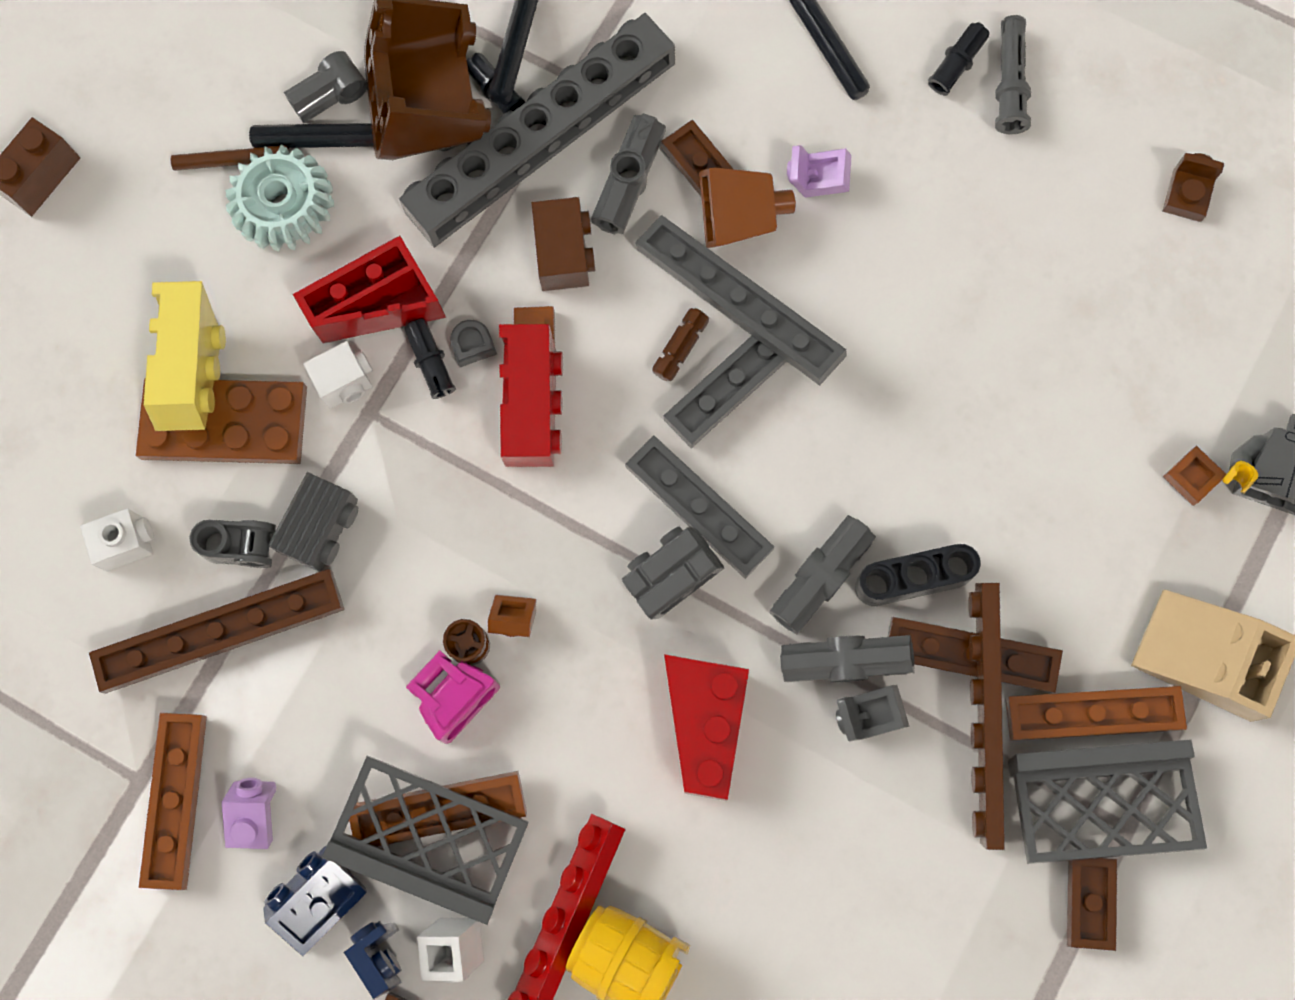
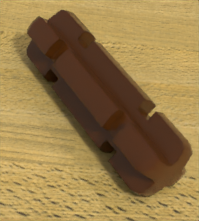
(680, 344)

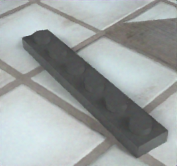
(741, 300)

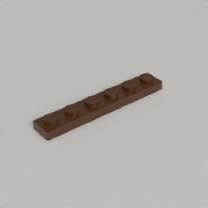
(216, 631)
(987, 733)

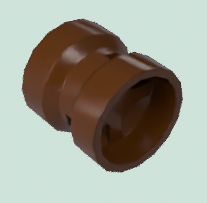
(460, 638)

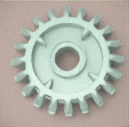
(272, 176)

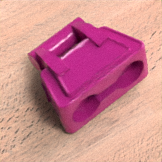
(455, 699)

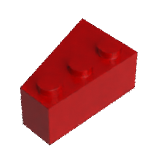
(369, 295)
(529, 396)
(707, 721)

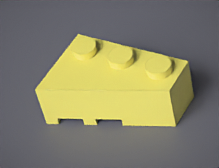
(185, 358)

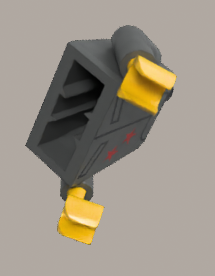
(1266, 468)

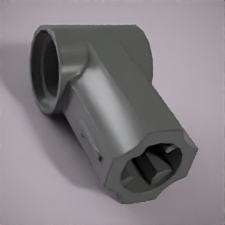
(333, 83)

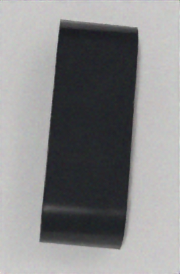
(934, 564)

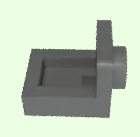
(871, 713)

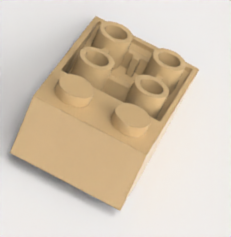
(1217, 655)

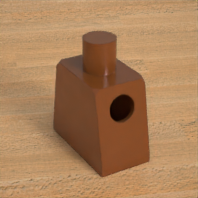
(740, 205)

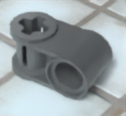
(241, 544)

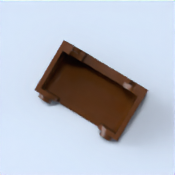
(421, 78)

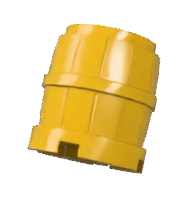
(624, 957)

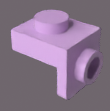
(819, 172)
(248, 814)

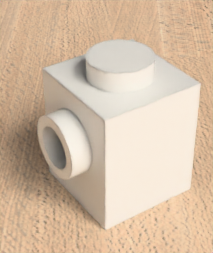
(339, 375)
(117, 539)
(450, 950)

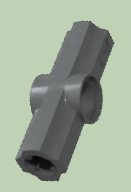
(622, 193)
(822, 574)
(847, 658)

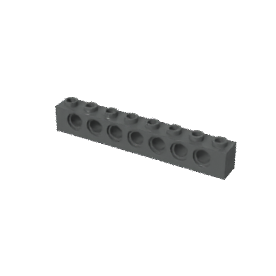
(502, 172)

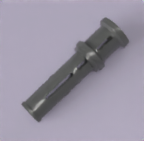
(1013, 90)

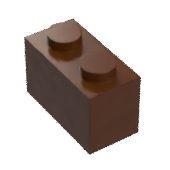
(34, 166)
(561, 243)

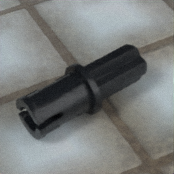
(958, 58)
(483, 73)
(429, 358)

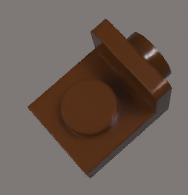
(1192, 186)

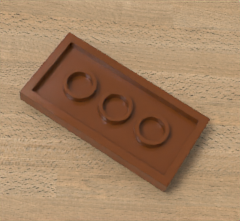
(247, 426)

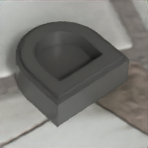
(471, 342)

